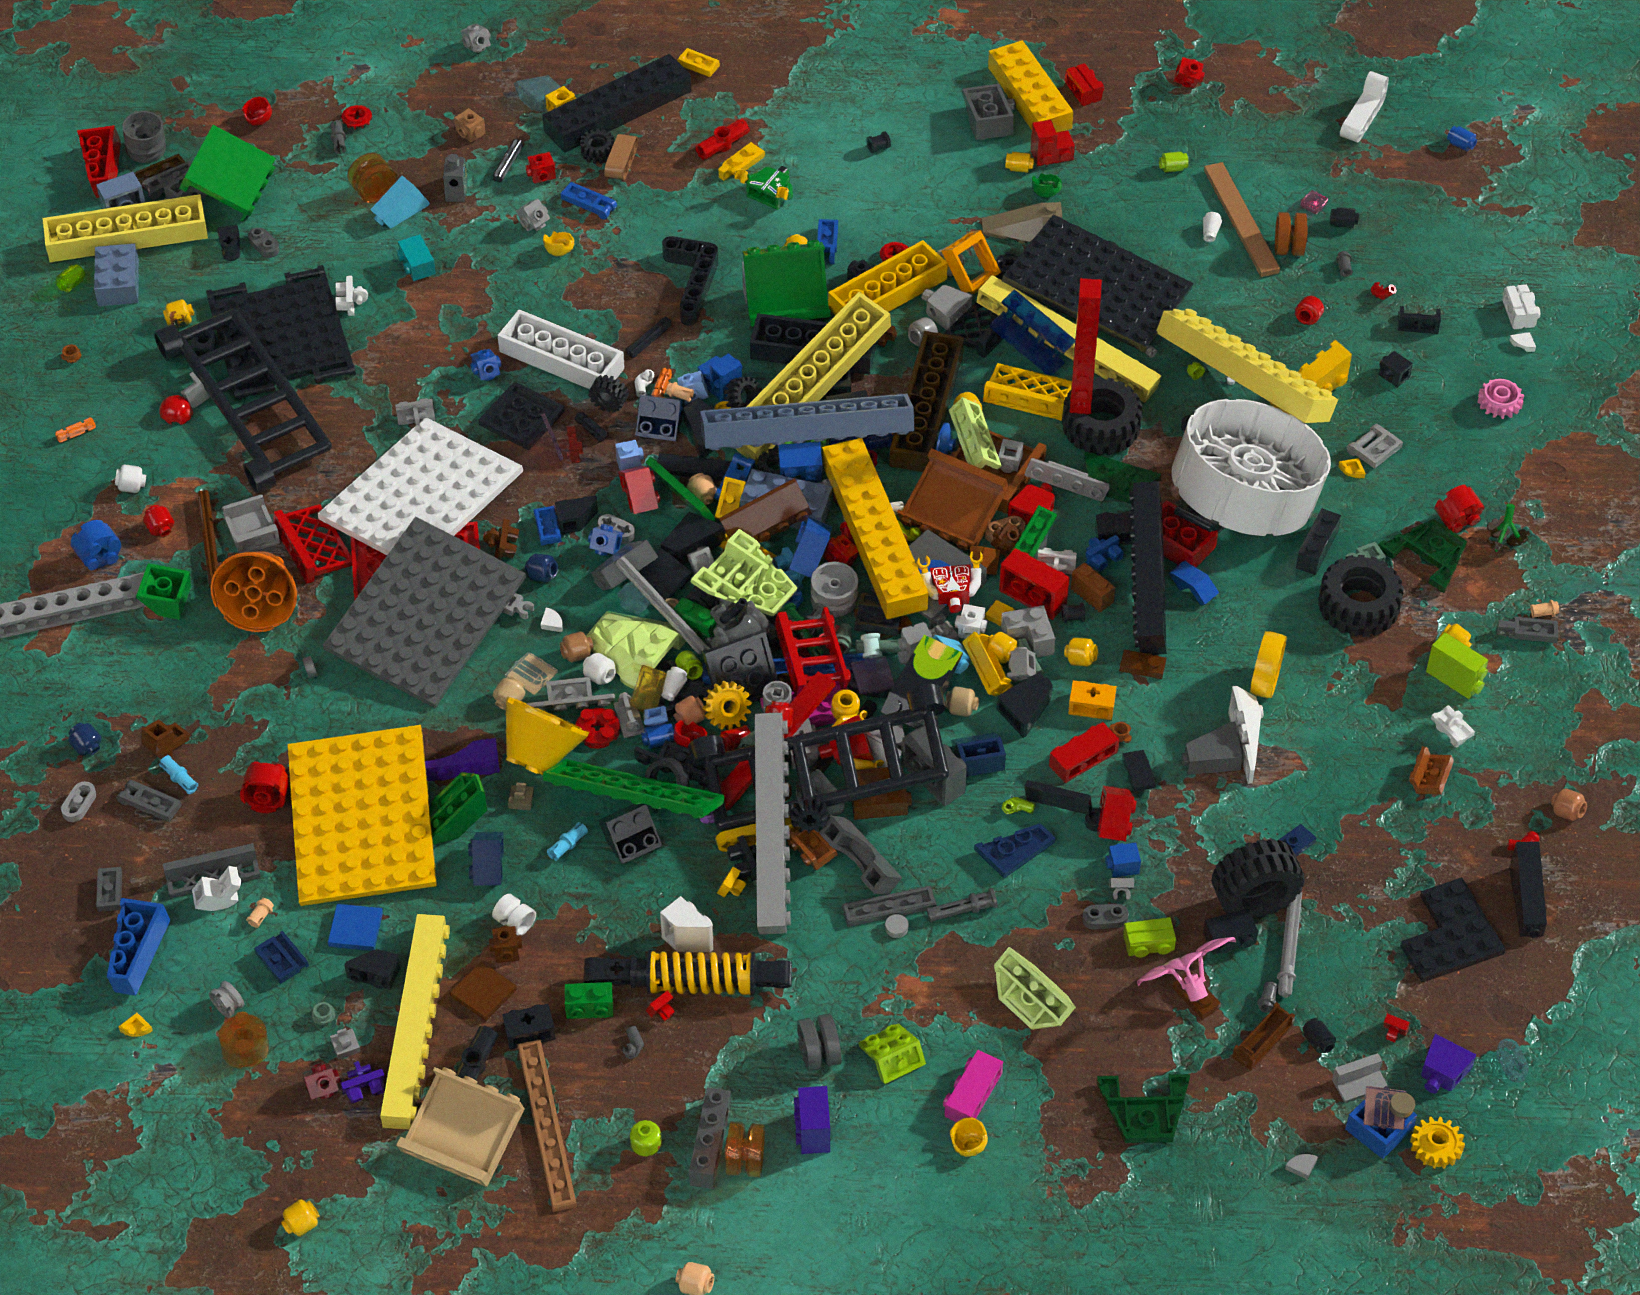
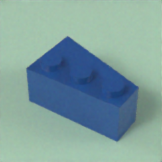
(811, 541)

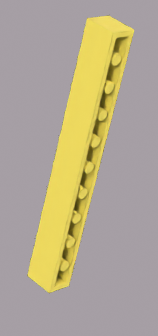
(1108, 361)
(413, 1022)

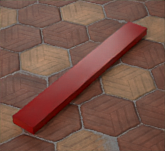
(803, 705)

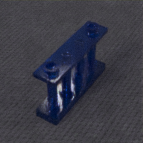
(1025, 342)

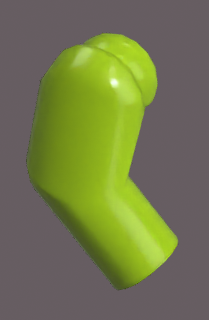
(912, 534)
(1017, 804)

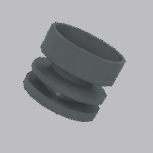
(144, 136)

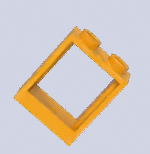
(984, 254)

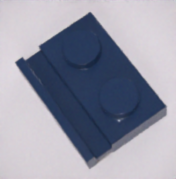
(281, 957)

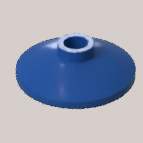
(945, 442)

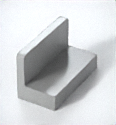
(1355, 1076)

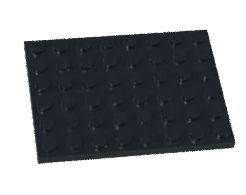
(1131, 288)

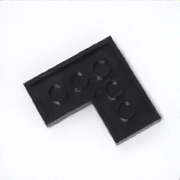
(1462, 935)

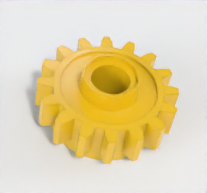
(736, 710)
(1433, 1154)

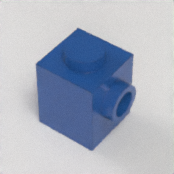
(1123, 860)

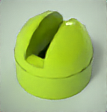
(1195, 370)

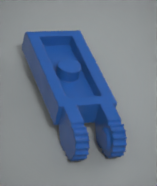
(828, 236)

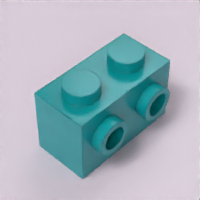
(416, 257)

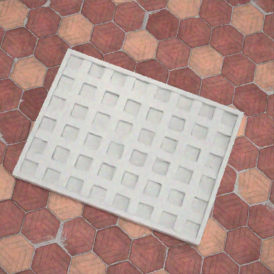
(424, 476)

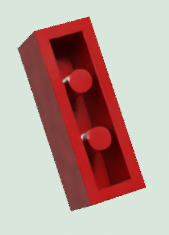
(1083, 752)

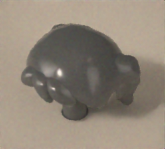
(748, 623)

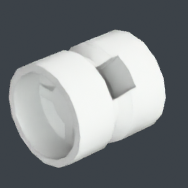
(511, 913)

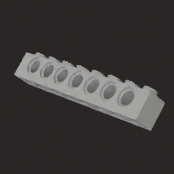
(70, 605)

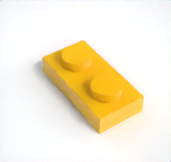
(698, 62)
(730, 496)

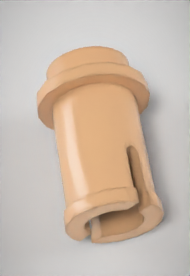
(678, 391)
(1544, 609)
(262, 909)

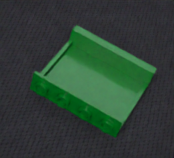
(229, 171)
(786, 281)

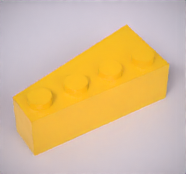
(1329, 368)

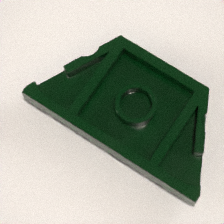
(1117, 474)

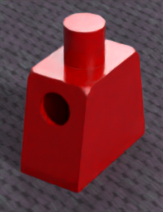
(1028, 500)

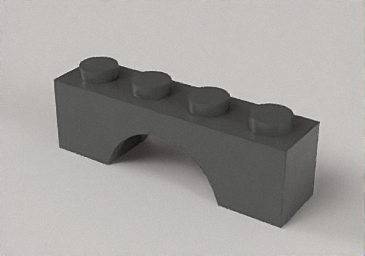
(875, 869)

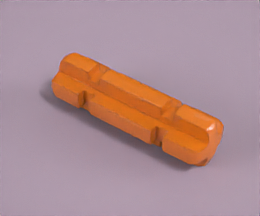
(662, 382)
(75, 429)

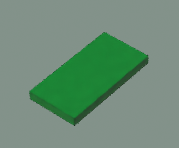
(680, 490)

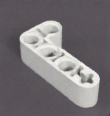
(1366, 107)

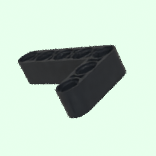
(704, 260)

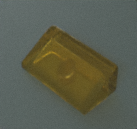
(648, 688)

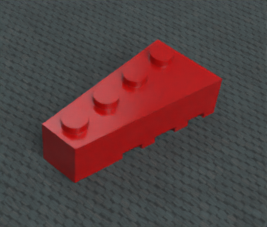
(100, 153)

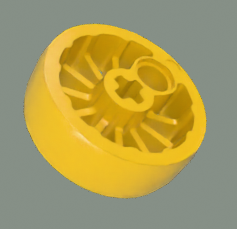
(1268, 664)

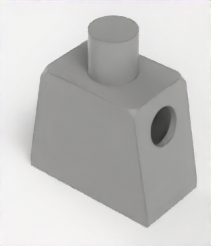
(946, 305)

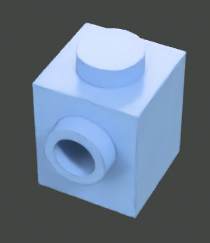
(628, 455)

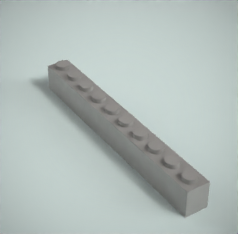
(770, 824)

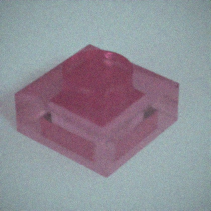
(1314, 202)

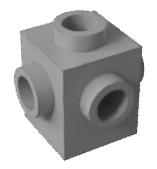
(476, 38)
(533, 215)

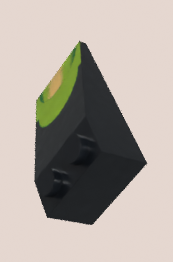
(929, 664)

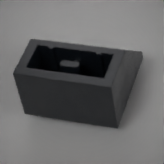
(630, 832)

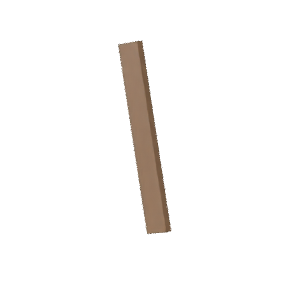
(1241, 219)
(547, 1126)

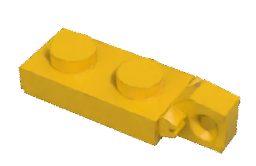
(742, 159)

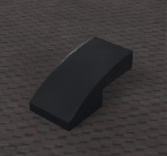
(1138, 770)

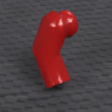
(1382, 293)

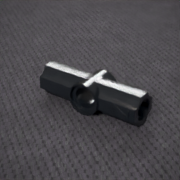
(479, 1049)

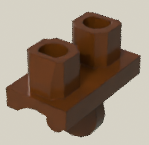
(500, 538)

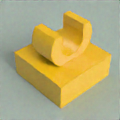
(732, 884)

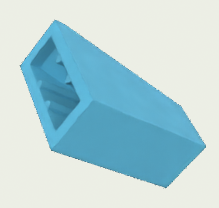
(399, 203)

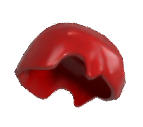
(257, 111)
(175, 409)
(686, 733)

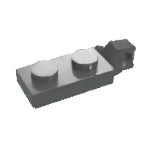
(1529, 629)

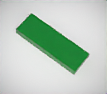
(1036, 531)

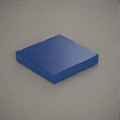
(355, 927)

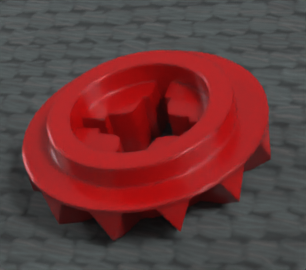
(349, 116)
(888, 250)

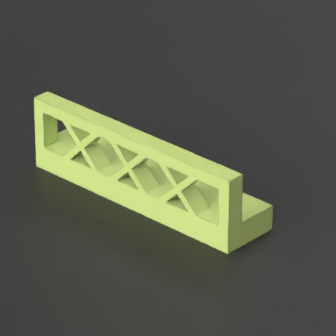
(974, 434)

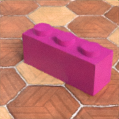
(973, 1087)

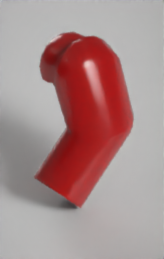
(1531, 836)

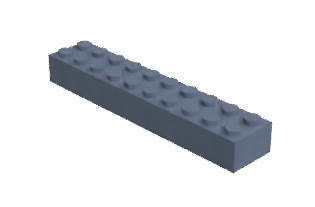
(807, 421)

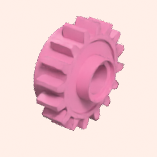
(1500, 398)

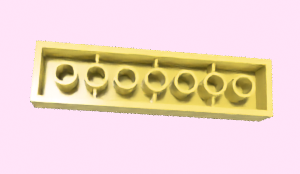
(142, 223)

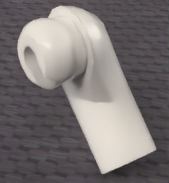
(642, 381)

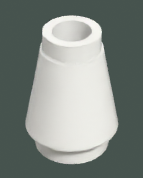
(1211, 225)
(673, 683)

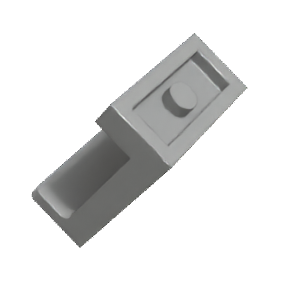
(250, 525)

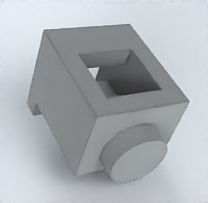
(1010, 460)
(1021, 664)

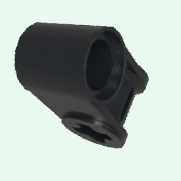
(229, 241)

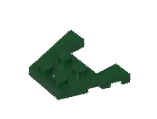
(1434, 544)
(1145, 1117)

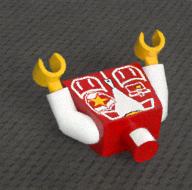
(952, 583)

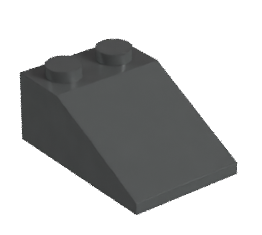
(988, 111)

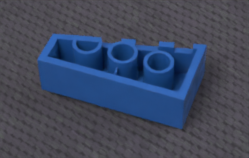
(135, 943)

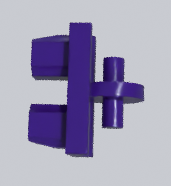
(352, 1086)

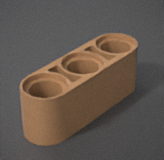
(621, 156)

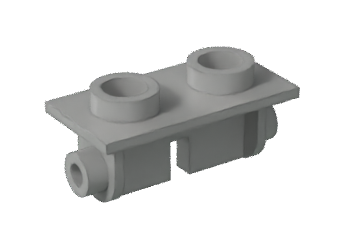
(628, 716)

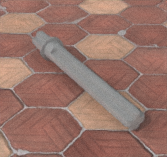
(1286, 975)

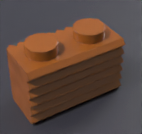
(1092, 587)

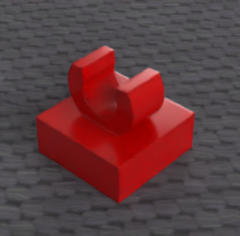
(661, 1006)
(1395, 1026)

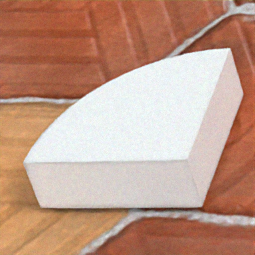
(1523, 341)
(551, 621)

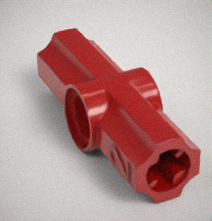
(722, 139)

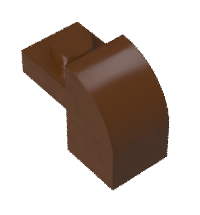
(162, 738)

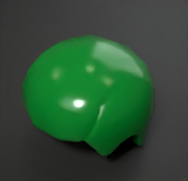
(1046, 185)

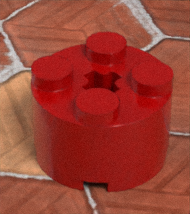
(1459, 508)
(265, 787)

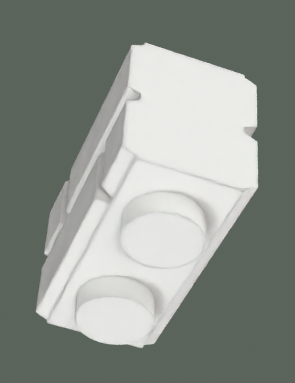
(1520, 306)

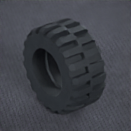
(1108, 435)
(1357, 616)
(1258, 878)

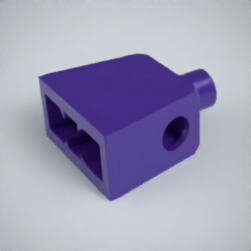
(1446, 1065)

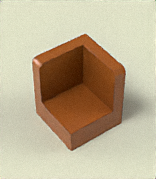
(990, 557)

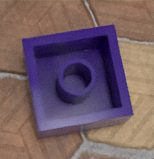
(812, 1120)

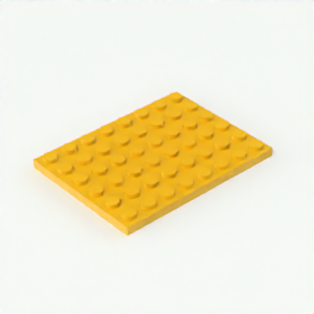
(361, 815)

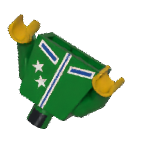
(767, 186)

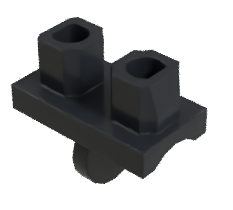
(742, 851)

